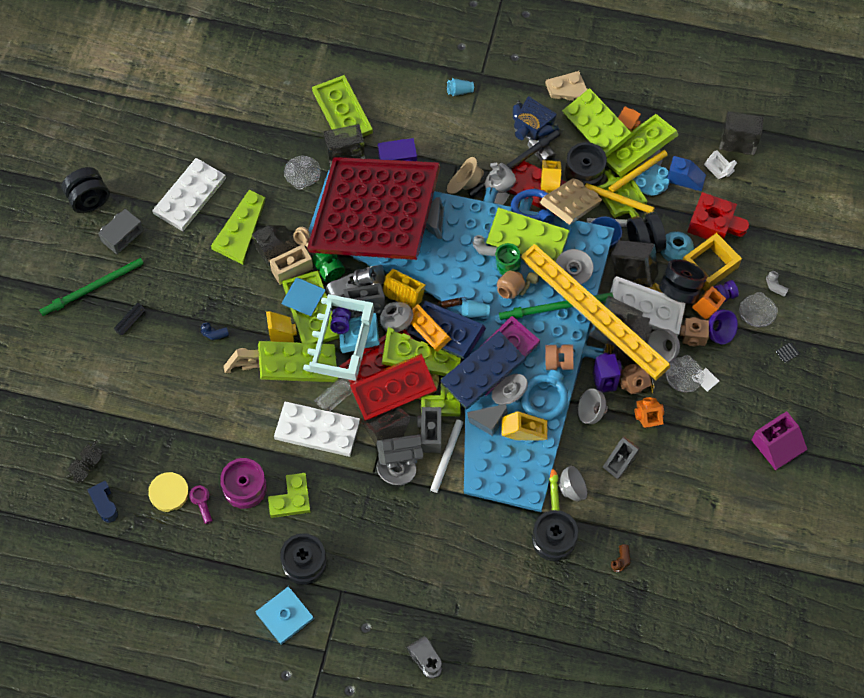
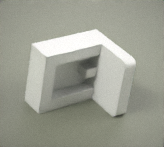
(719, 165)

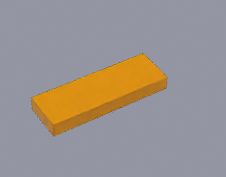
(429, 328)

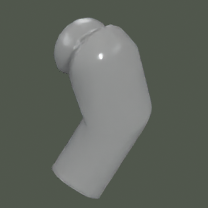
(482, 248)
(774, 285)

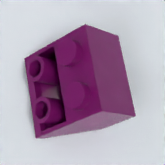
(780, 440)

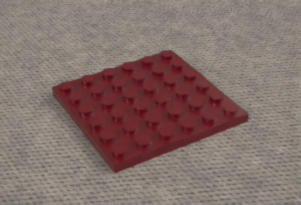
(374, 208)

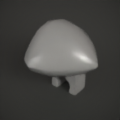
(500, 178)

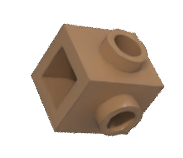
(695, 331)
(634, 379)

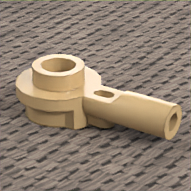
(302, 236)

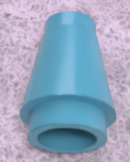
(459, 87)
(474, 309)

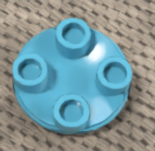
(653, 180)

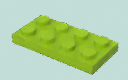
(341, 105)
(597, 122)
(645, 141)
(525, 232)
(307, 324)
(287, 361)

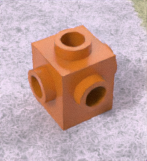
(649, 412)

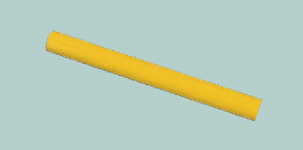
(639, 170)
(621, 199)

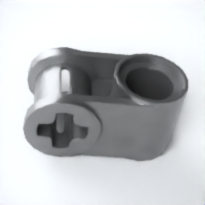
(369, 276)
(336, 287)
(423, 655)

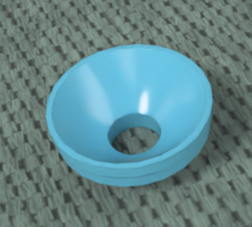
(677, 252)

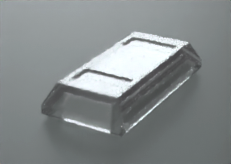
(334, 394)

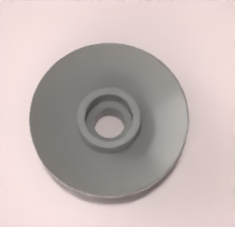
(579, 260)
(510, 389)
(404, 473)

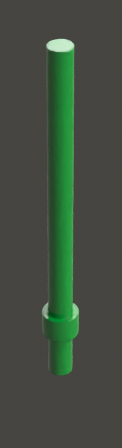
(58, 304)
(519, 312)

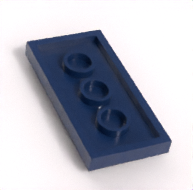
(461, 330)
(483, 370)

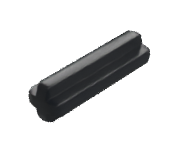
(129, 319)

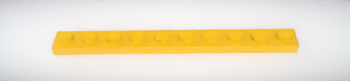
(596, 312)

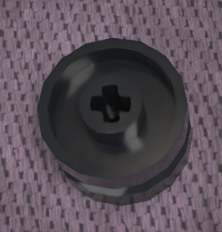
(586, 163)
(85, 190)
(647, 230)
(683, 281)
(559, 546)
(299, 547)

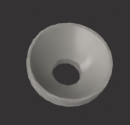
(399, 319)
(658, 340)
(588, 406)
(573, 484)

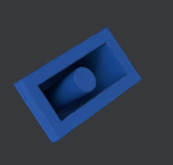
(686, 174)

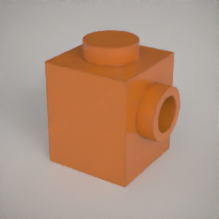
(630, 118)
(709, 302)

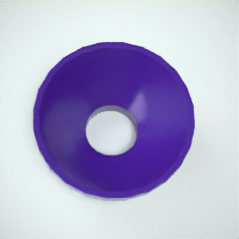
(727, 326)

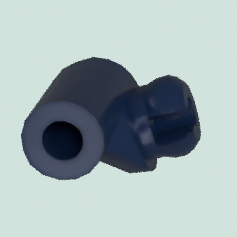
(212, 333)

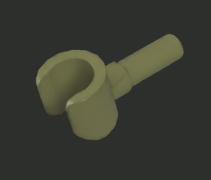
(531, 278)

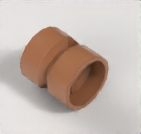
(552, 357)

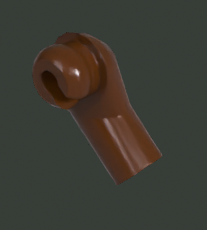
(622, 561)

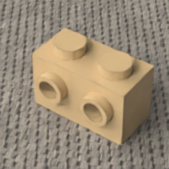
(291, 264)

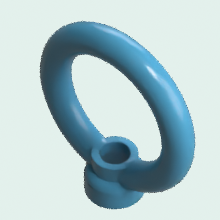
(554, 379)

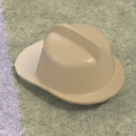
(467, 176)

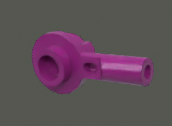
(199, 496)

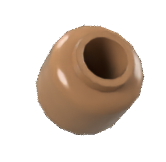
(510, 284)

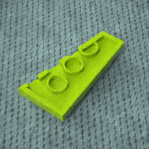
(237, 233)
(401, 347)

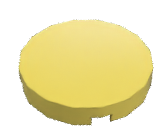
(168, 492)

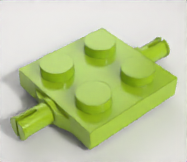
(629, 190)

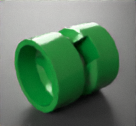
(508, 258)
(328, 266)

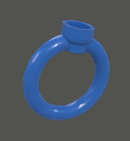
(543, 215)

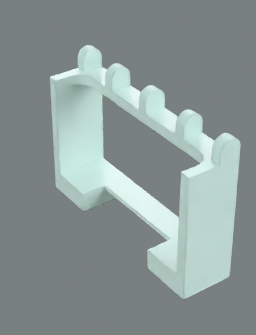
(353, 370)

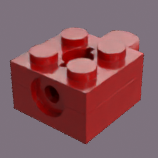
(706, 224)

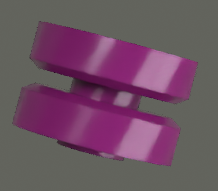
(243, 483)

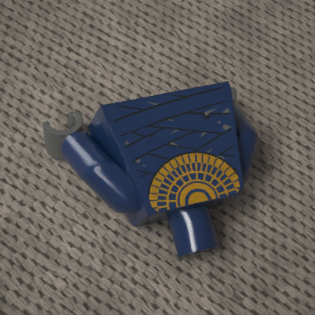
(533, 120)

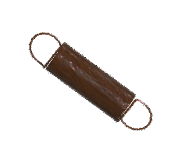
(452, 302)

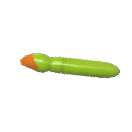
(554, 490)

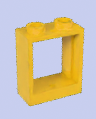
(723, 251)

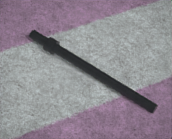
(542, 144)

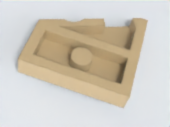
(566, 86)
(242, 357)

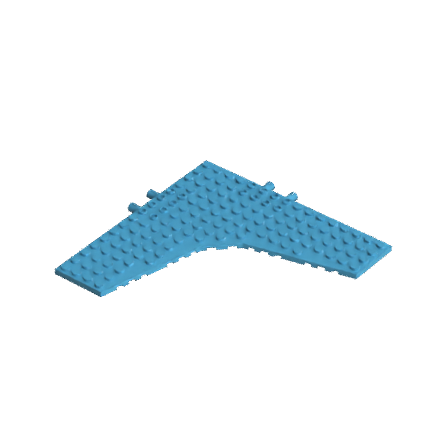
(451, 269)

